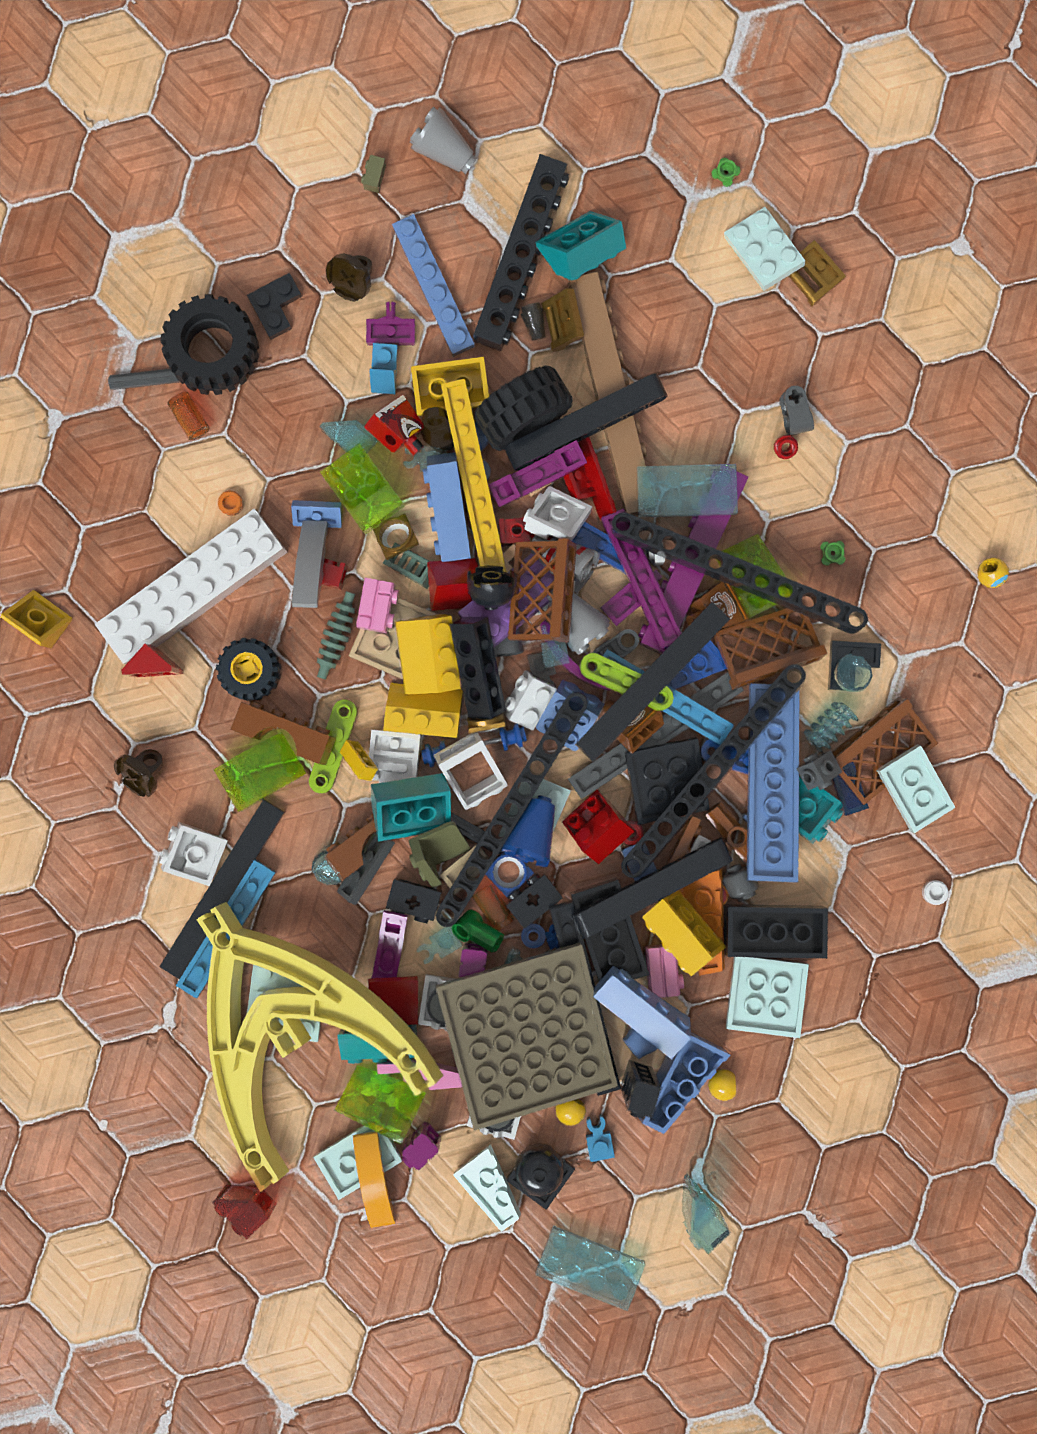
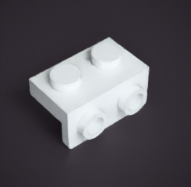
(528, 700)

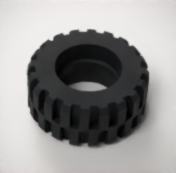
(202, 315)
(523, 406)

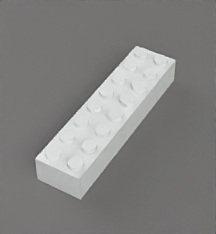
(192, 586)

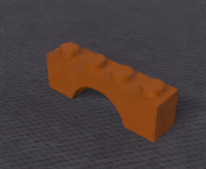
(310, 743)
(347, 857)

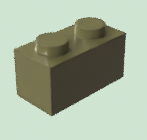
(374, 173)

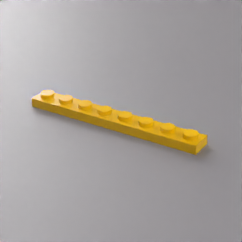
(472, 473)

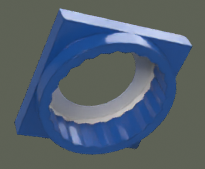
(508, 888)

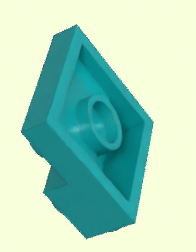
(816, 812)

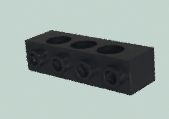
(478, 667)
(640, 1089)

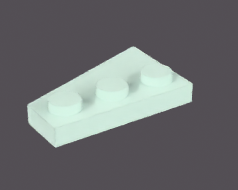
(489, 1188)

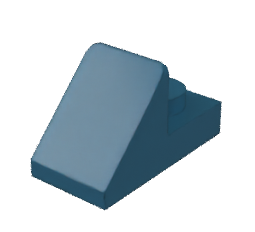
(384, 368)

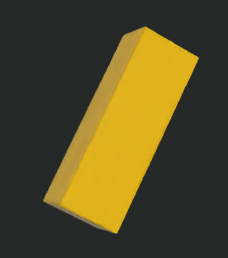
(358, 760)

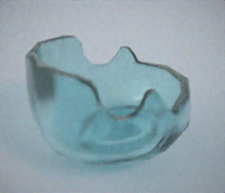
(853, 673)
(322, 870)

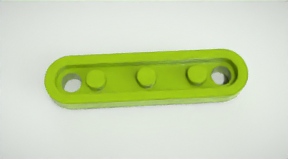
(619, 678)
(341, 729)

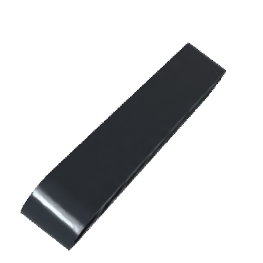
(586, 421)
(652, 888)

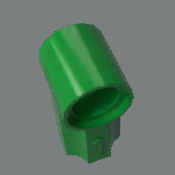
(472, 927)

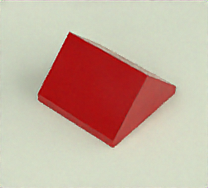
(449, 583)
(150, 662)

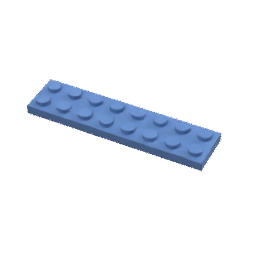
(773, 793)

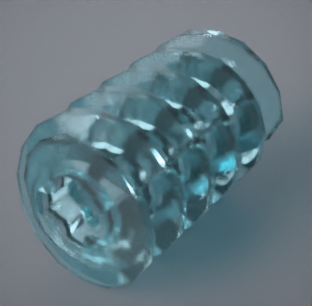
(830, 725)

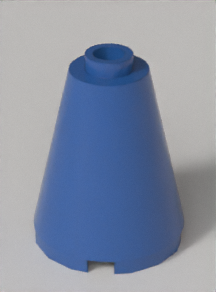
(533, 833)

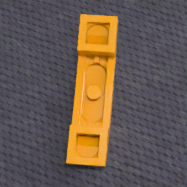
(372, 1179)

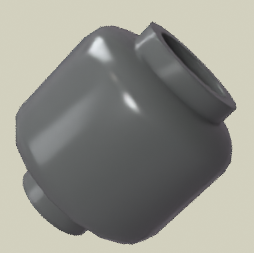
(737, 884)

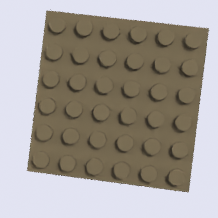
(526, 1035)

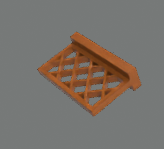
(561, 586)
(773, 666)
(868, 734)

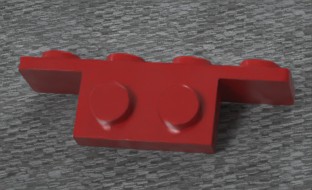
(590, 482)

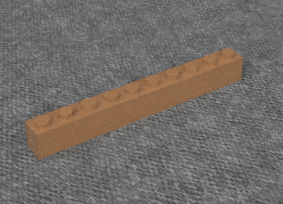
(607, 377)

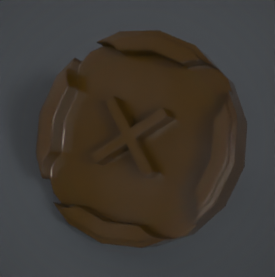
(350, 276)
(437, 429)
(137, 775)

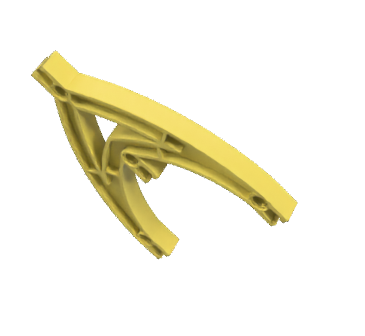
(240, 1051)

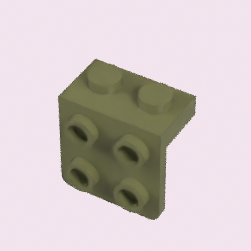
(435, 848)

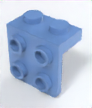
(576, 703)

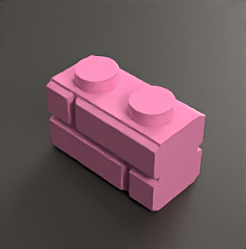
(377, 605)
(663, 972)

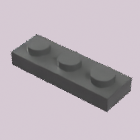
(373, 857)

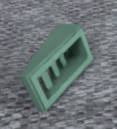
(421, 573)

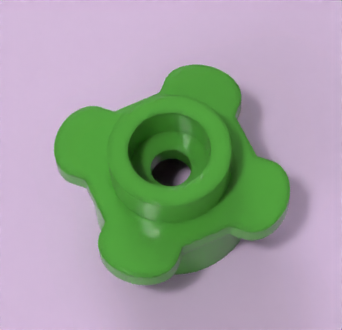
(728, 165)
(838, 548)

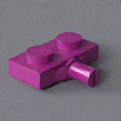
(390, 329)

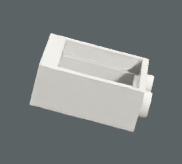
(458, 753)

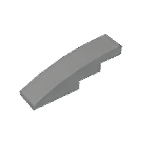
(309, 564)

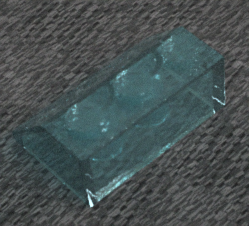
(702, 1217)

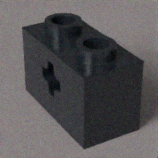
(403, 890)
(528, 913)

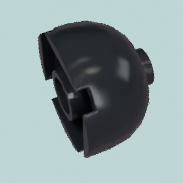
(491, 586)
(539, 1170)

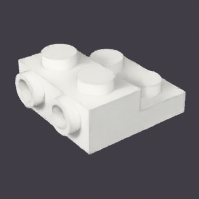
(556, 515)
(192, 853)

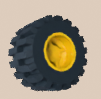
(248, 669)

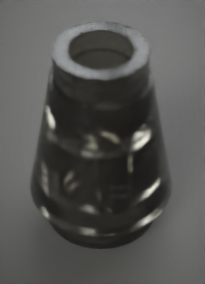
(534, 320)

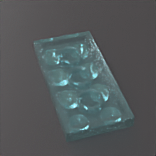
(687, 490)
(590, 1268)

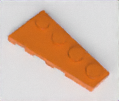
(707, 899)

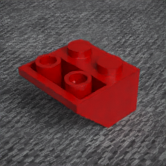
(597, 827)

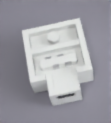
(394, 755)

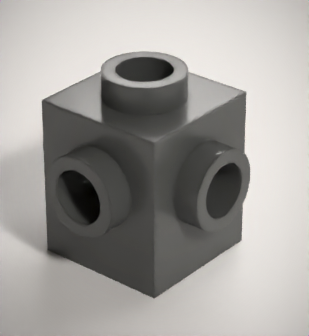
(819, 770)

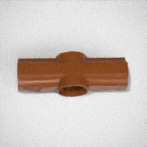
(725, 824)

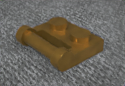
(821, 270)
(563, 319)

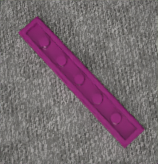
(644, 585)

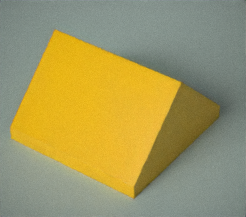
(37, 619)

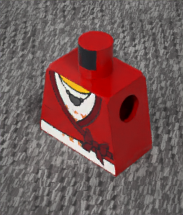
(397, 426)

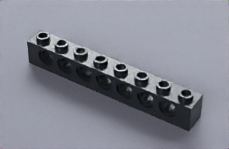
(545, 172)

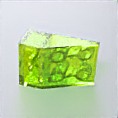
(362, 489)
(755, 552)
(259, 772)
(380, 1103)

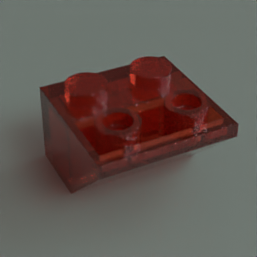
(244, 1207)

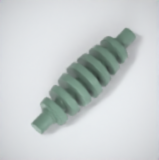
(335, 635)

